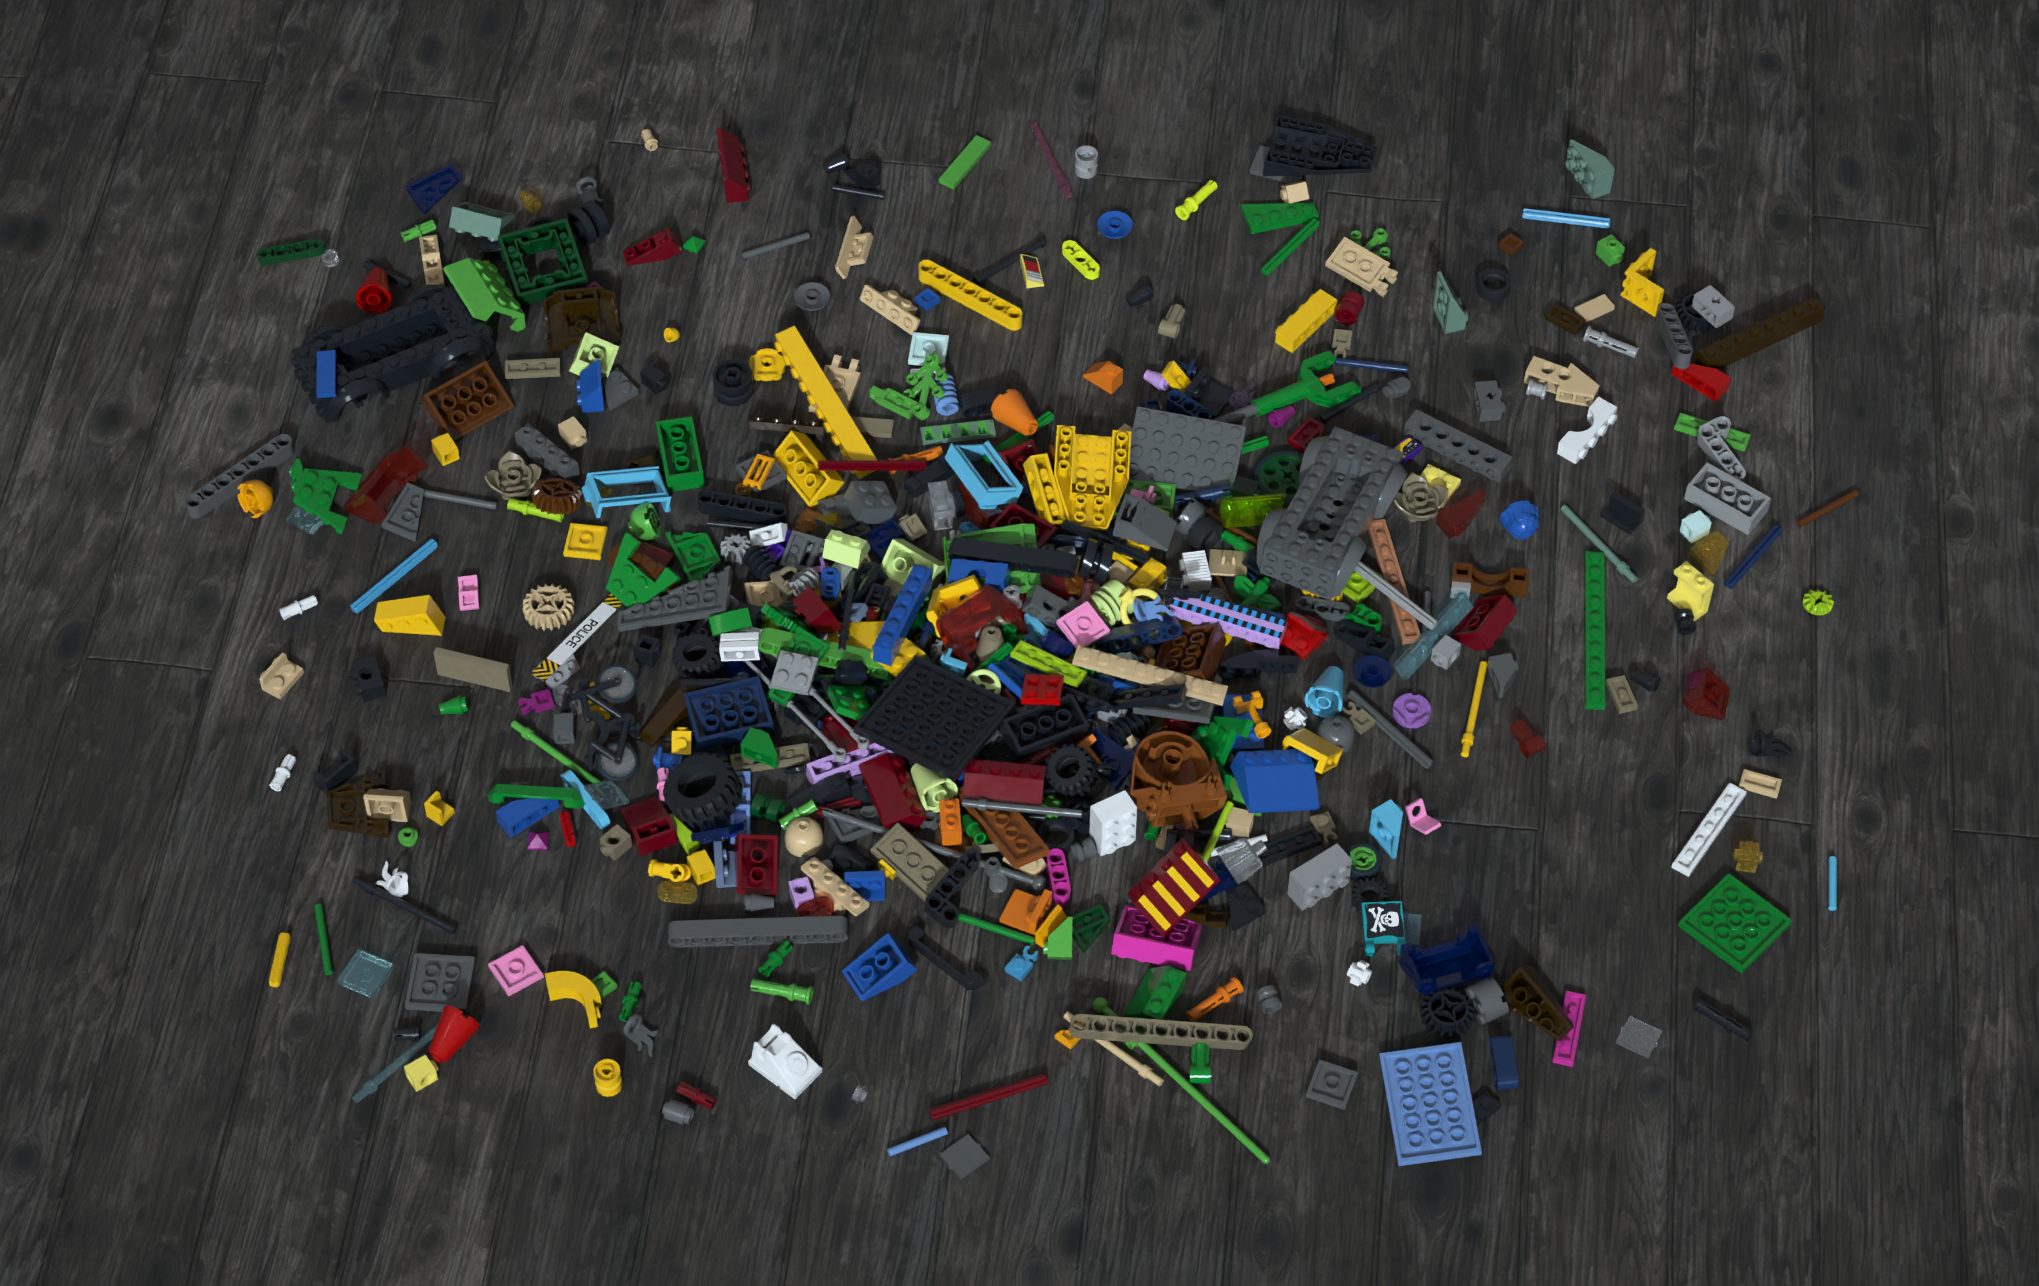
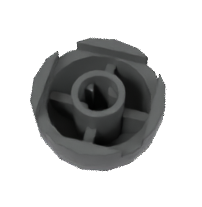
(1190, 516)
(1337, 731)

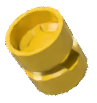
(607, 1077)

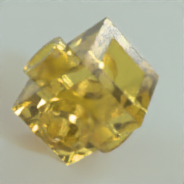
(1747, 856)

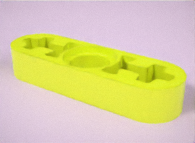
(1083, 267)

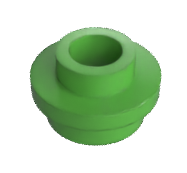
(408, 841)

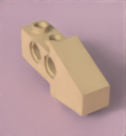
(1567, 383)

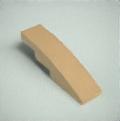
(431, 260)

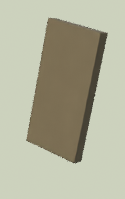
(473, 669)
(910, 860)

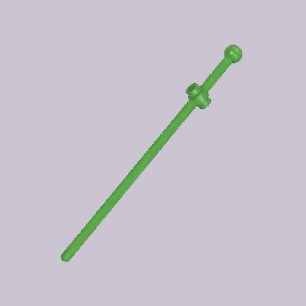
(1101, 1005)

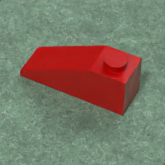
(1704, 379)

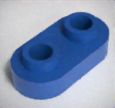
(830, 582)

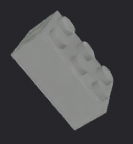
(1319, 877)

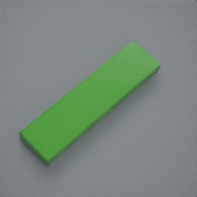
(965, 162)
(1691, 425)

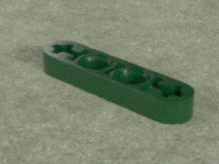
(271, 255)

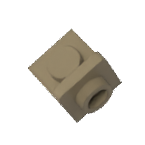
(912, 527)

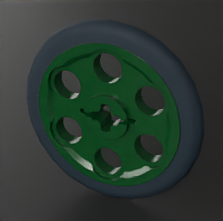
(1271, 462)

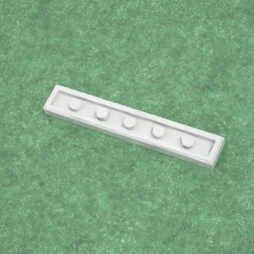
(1709, 829)

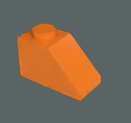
(1105, 375)

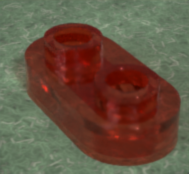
(816, 907)

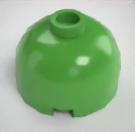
(644, 522)

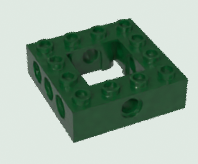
(538, 239)

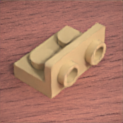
(280, 676)

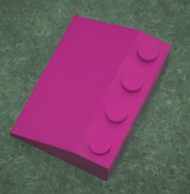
(1141, 941)

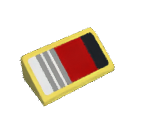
(1031, 271)

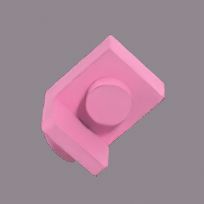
(1149, 496)

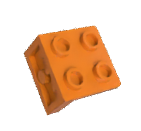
(1026, 910)

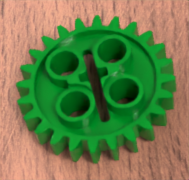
(785, 619)

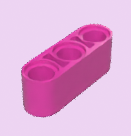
(1061, 885)

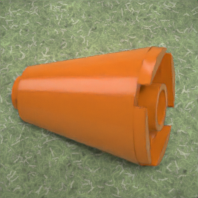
(1014, 412)

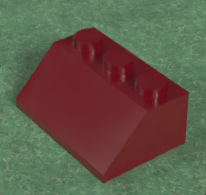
(1485, 622)

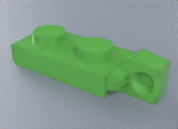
(893, 401)

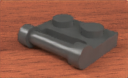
(797, 548)

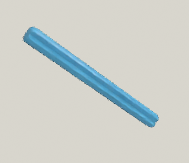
(394, 576)

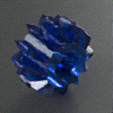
(1057, 645)

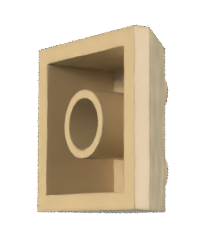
(387, 804)

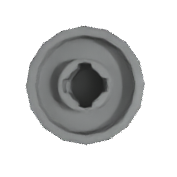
(1086, 162)

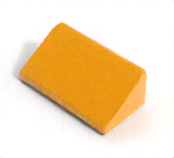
(1053, 921)

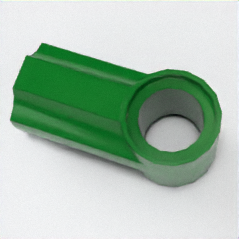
(1200, 1069)

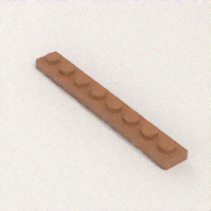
(1391, 572)

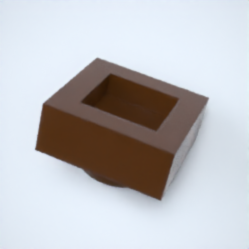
(1511, 244)

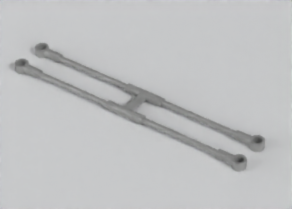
(840, 753)

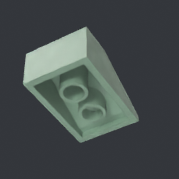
(1448, 307)

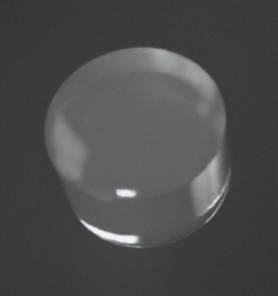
(330, 258)
(998, 882)

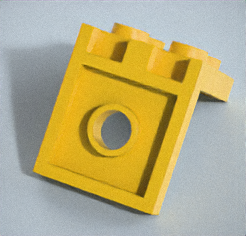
(1637, 284)
(948, 596)

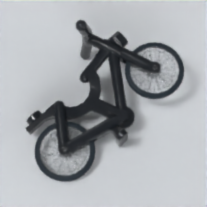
(617, 685)

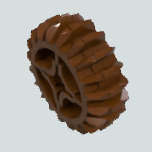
(557, 496)

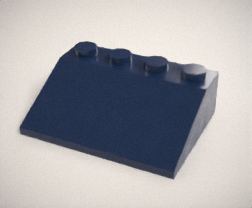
(727, 712)

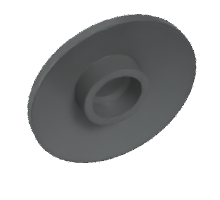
(812, 296)

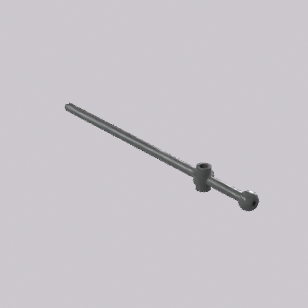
(991, 866)

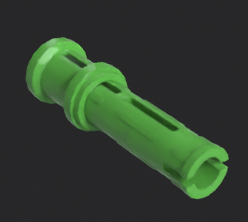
(790, 991)

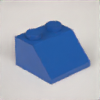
(591, 388)

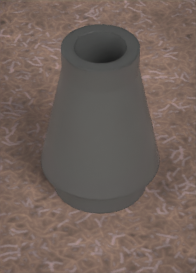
(756, 902)

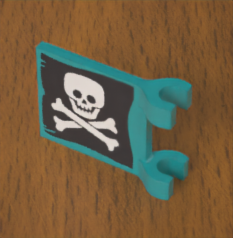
(1382, 925)

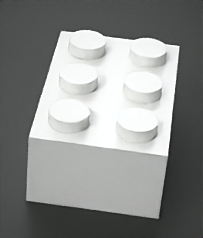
(1113, 823)

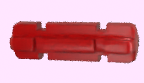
(568, 829)

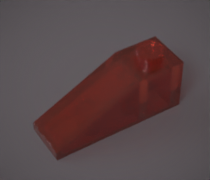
(979, 517)
(1456, 518)

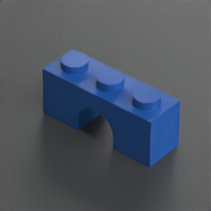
(995, 574)

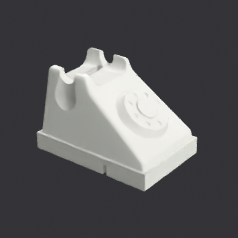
(784, 1062)

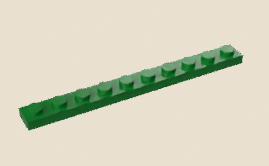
(1594, 630)

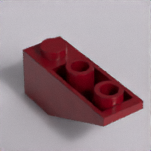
(653, 249)

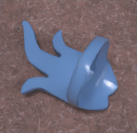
(1149, 610)

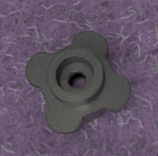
(933, 816)

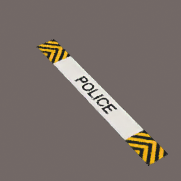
(577, 638)

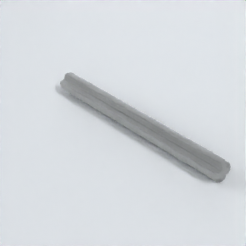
(1396, 595)

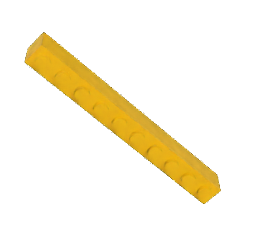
(824, 398)

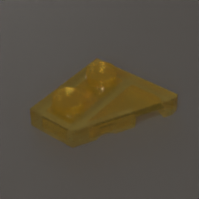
(1710, 552)

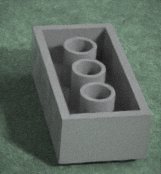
(1727, 498)

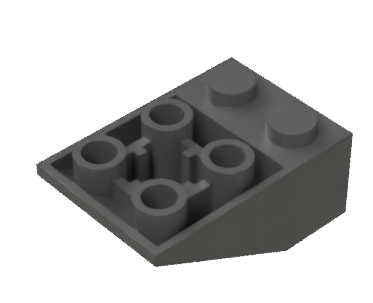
(1144, 523)

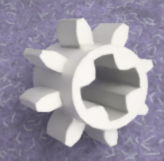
(1295, 718)
(1359, 973)

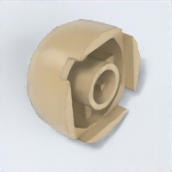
(803, 837)

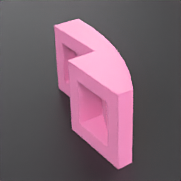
(468, 592)

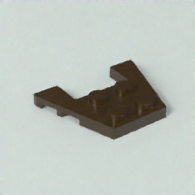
(348, 811)

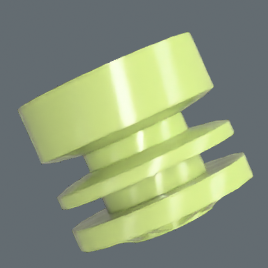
(1107, 603)

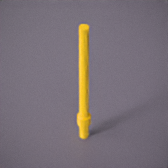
(1468, 737)

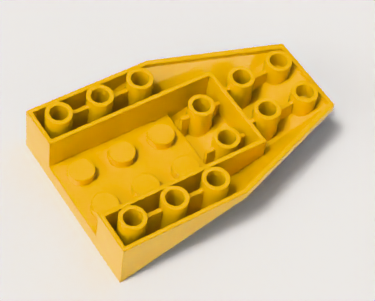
(1091, 474)

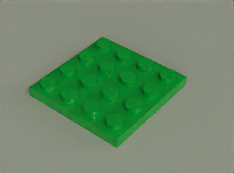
(1735, 923)

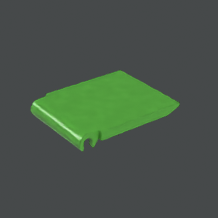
(1017, 535)

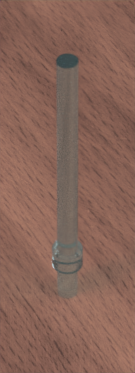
(371, 1085)

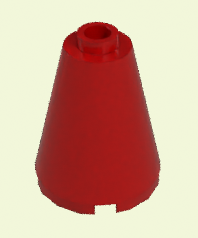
(375, 292)
(451, 1034)

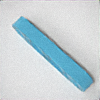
(590, 806)

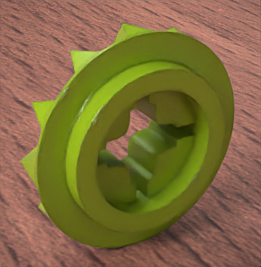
(1820, 608)

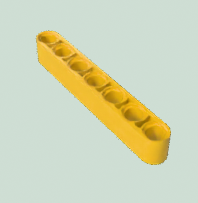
(970, 295)

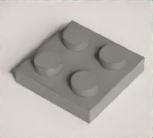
(794, 673)

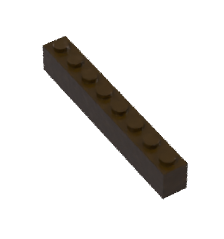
(1761, 334)

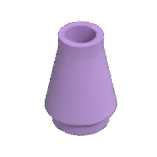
(1156, 380)

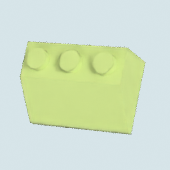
(901, 559)

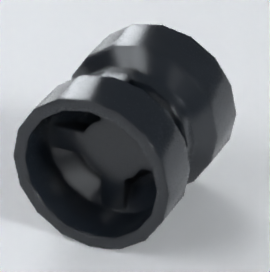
(1685, 621)

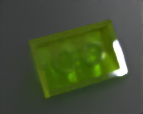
(1249, 509)

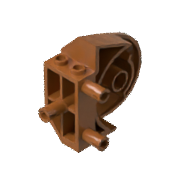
(1175, 781)

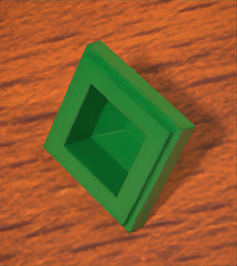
(693, 244)

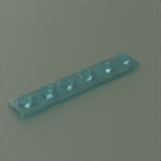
(1423, 645)

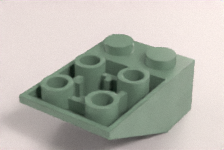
(1590, 169)

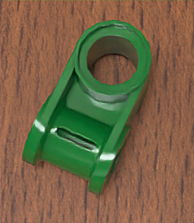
(1365, 617)

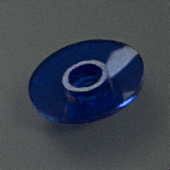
(1372, 665)

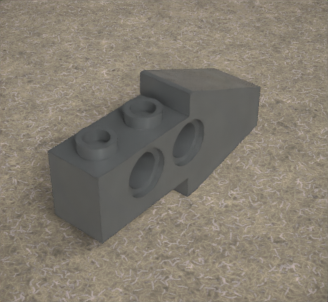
(1048, 607)

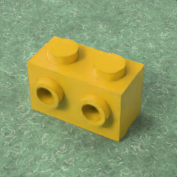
(1150, 576)

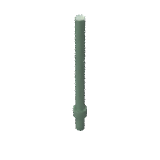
(1620, 565)

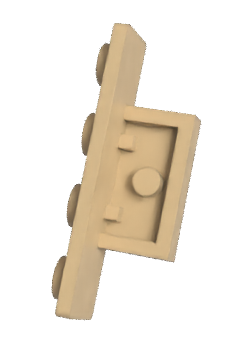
(854, 248)
(892, 307)
(830, 885)

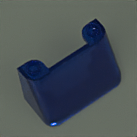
(1447, 963)

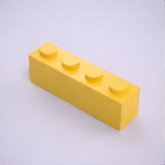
(1305, 320)

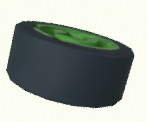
(1372, 858)

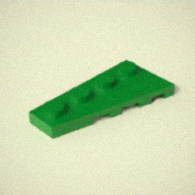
(1275, 216)
(803, 644)

